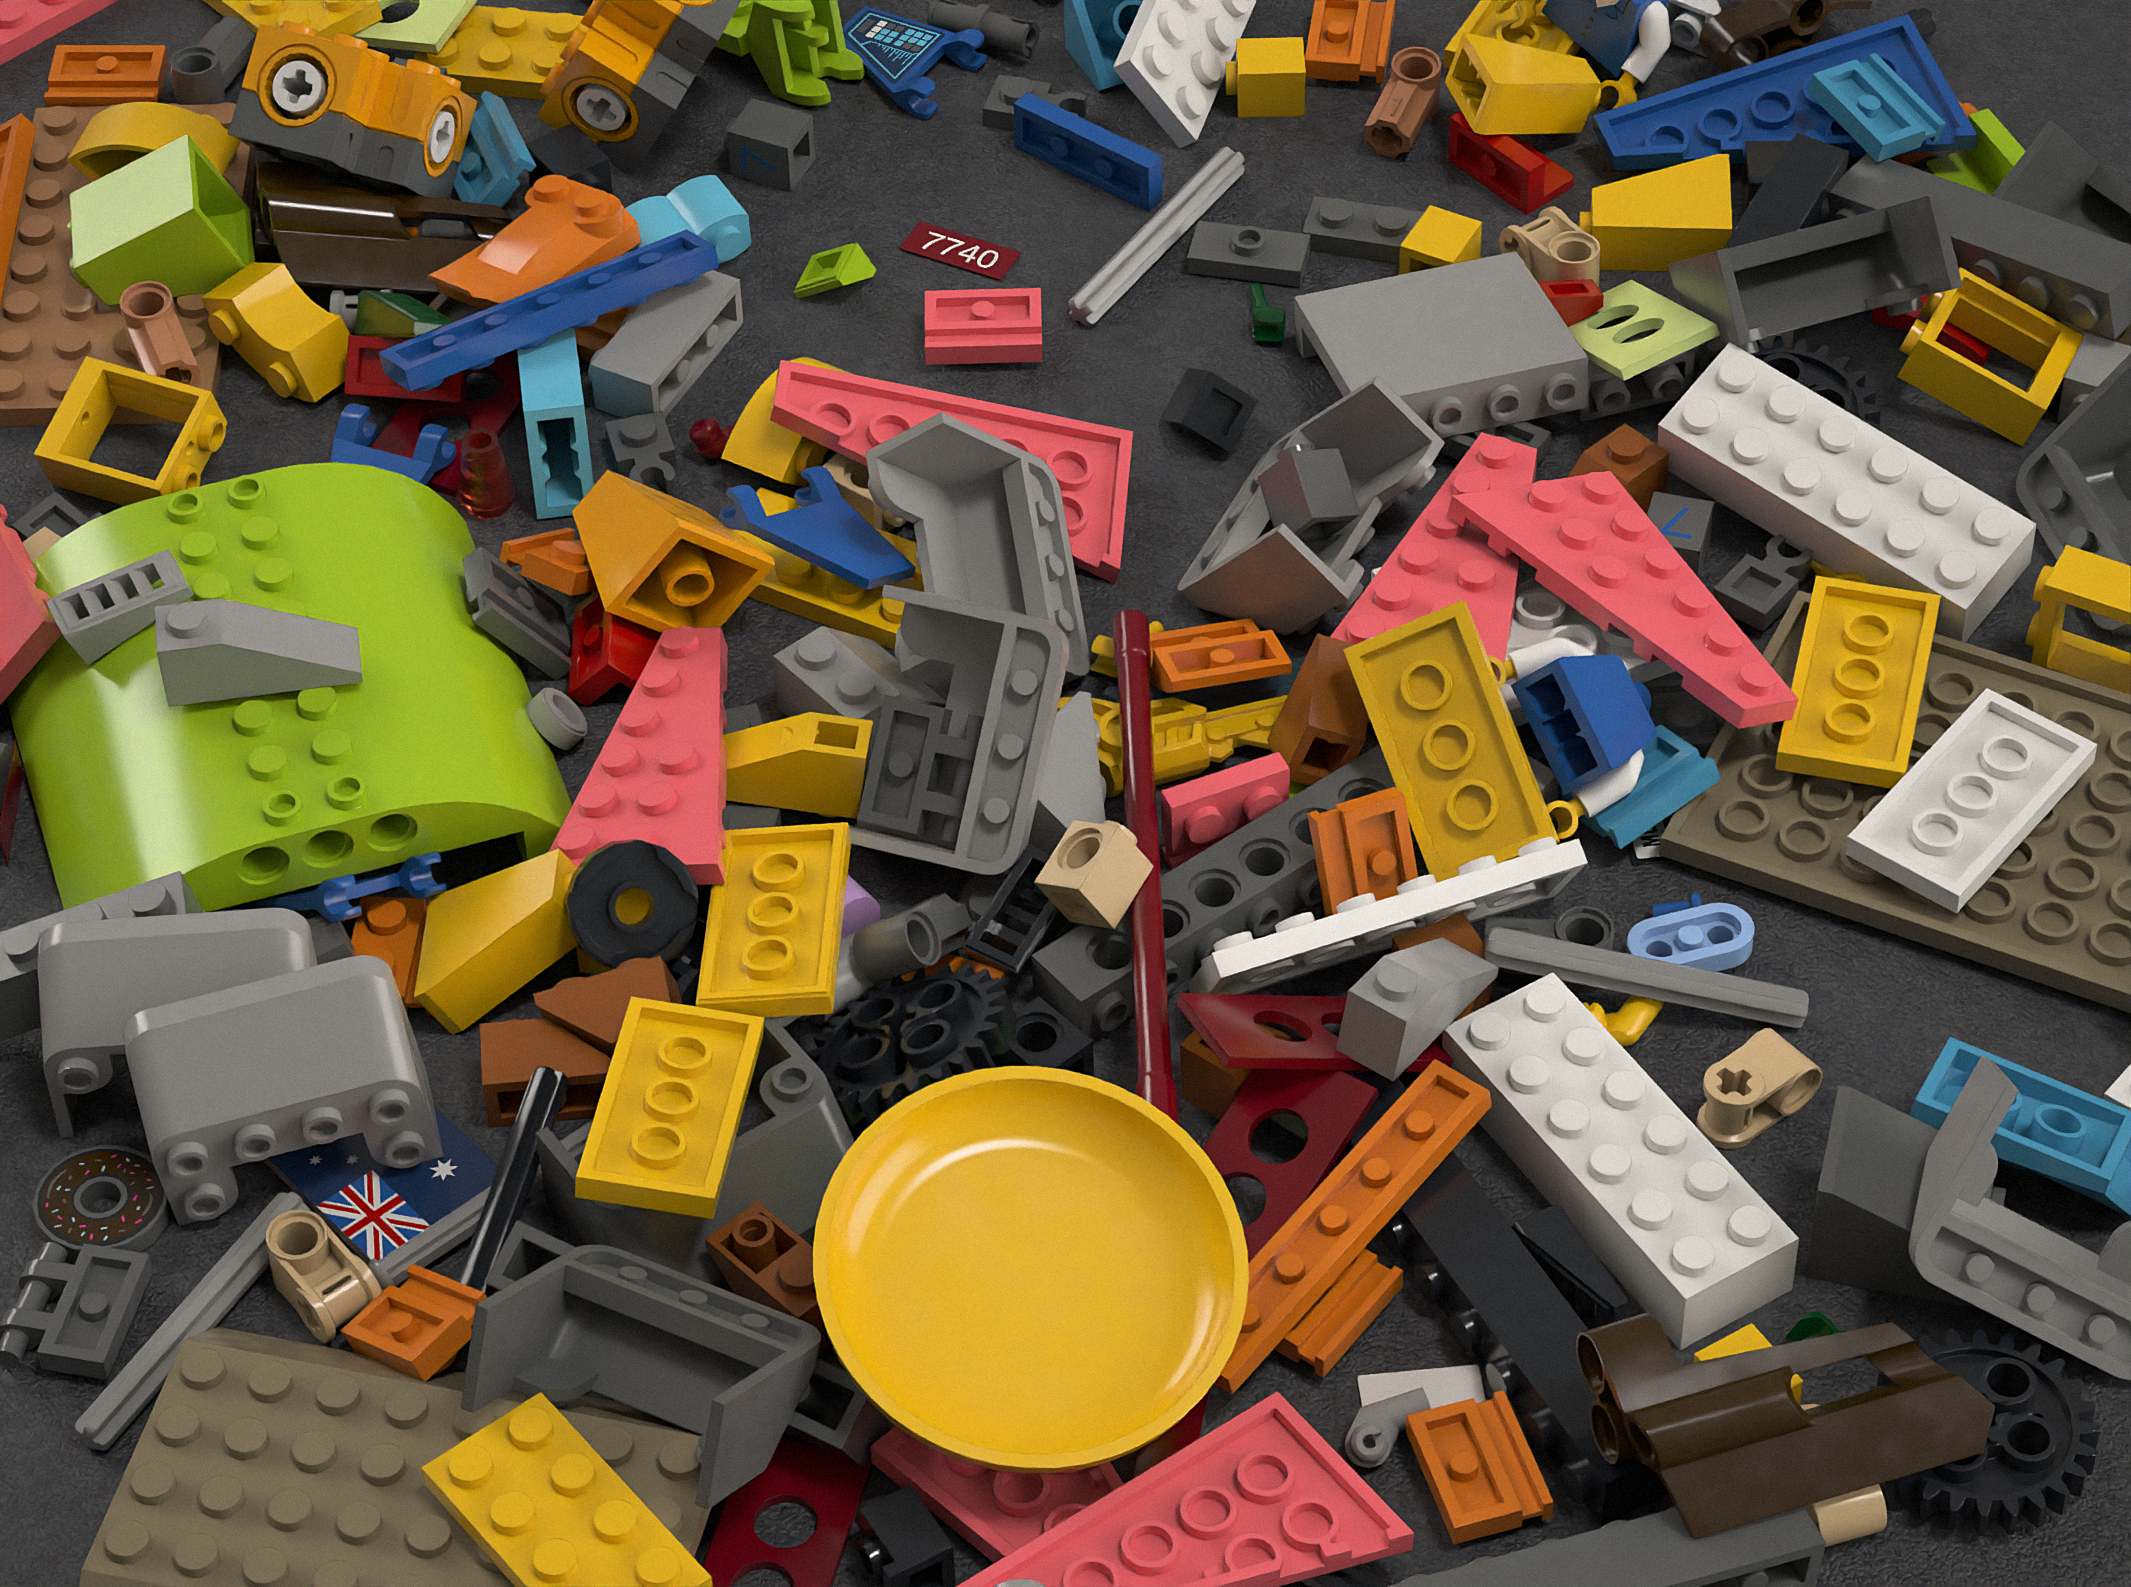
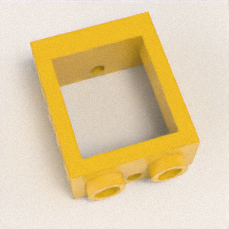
(2005, 325)
(87, 411)
(2092, 585)

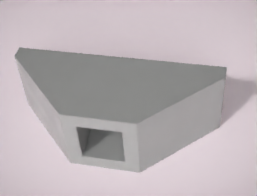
(1071, 775)

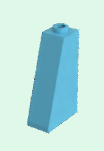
(555, 424)

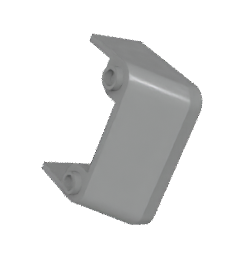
(111, 969)
(2005, 1259)

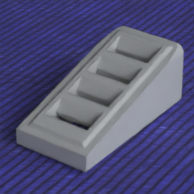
(101, 611)

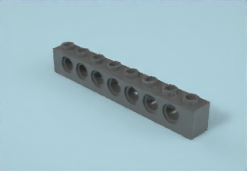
(1227, 889)

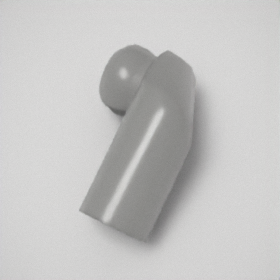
(1379, 1425)

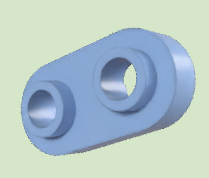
(1691, 936)

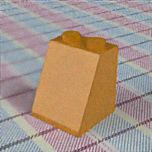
(664, 557)

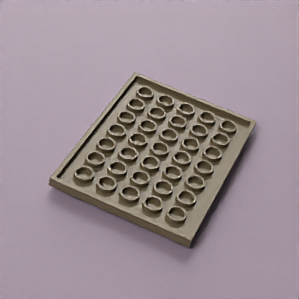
(2047, 911)

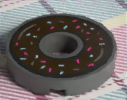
(98, 1174)

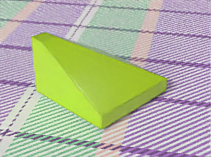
(834, 269)

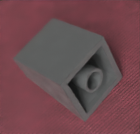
(1871, 1199)

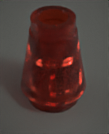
(484, 475)

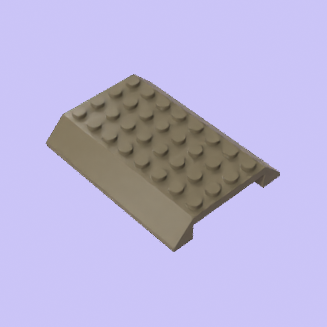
(309, 1473)

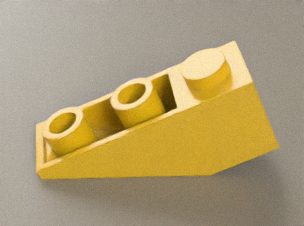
(801, 764)

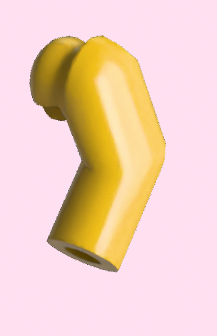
(1630, 1020)

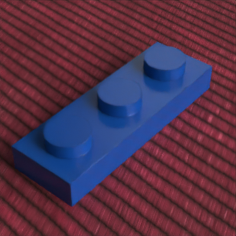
(1088, 151)

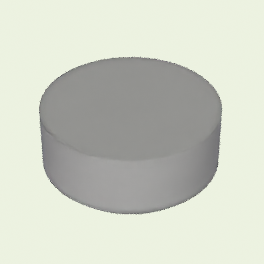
(557, 718)

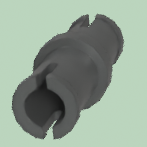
(997, 28)

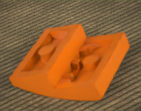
(1215, 655)

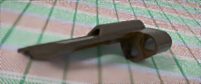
(1766, 29)
(355, 234)
(1740, 1443)

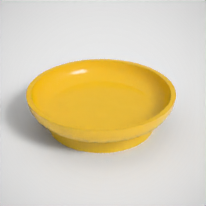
(1030, 1269)

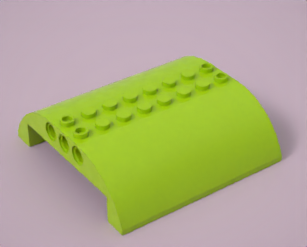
(296, 781)

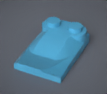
(2046, 1129)

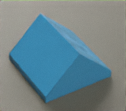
(1096, 35)

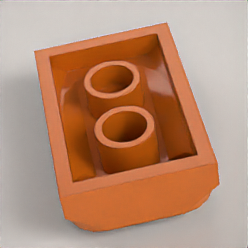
(558, 236)

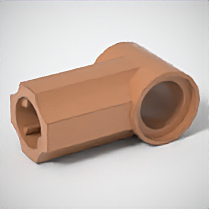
(1405, 102)
(156, 333)

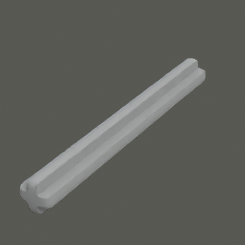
(1156, 236)
(1647, 977)
(196, 1314)

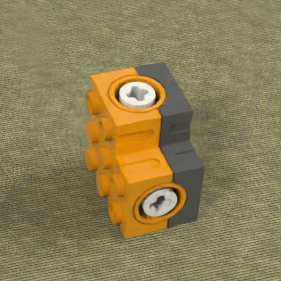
(631, 71)
(352, 112)

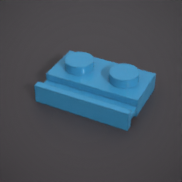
(1875, 107)
(492, 156)
(1667, 781)

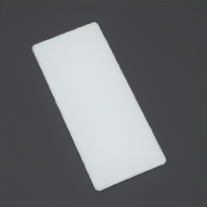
(1441, 1385)

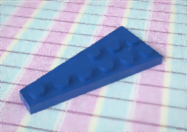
(1773, 104)

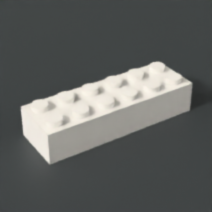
(1844, 490)
(1622, 1162)

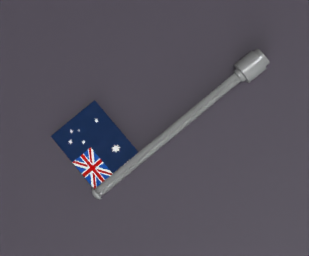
(430, 1208)

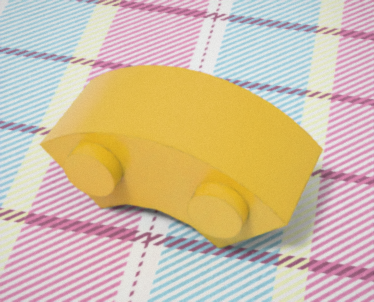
(139, 128)
(280, 331)
(769, 446)

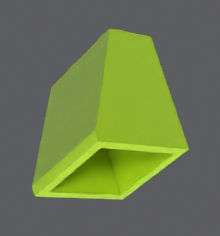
(159, 222)

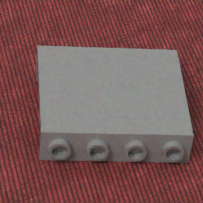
(1453, 341)

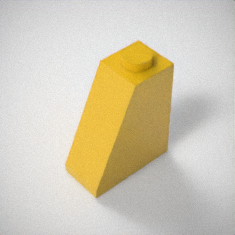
(1521, 88)
(1662, 215)
(493, 938)

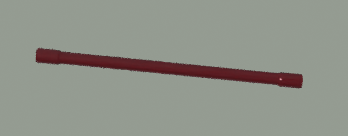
(1154, 1060)

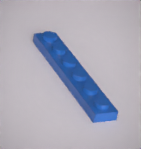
(547, 310)

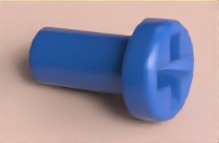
(1666, 908)

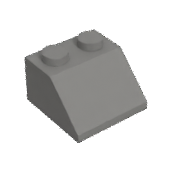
(843, 677)

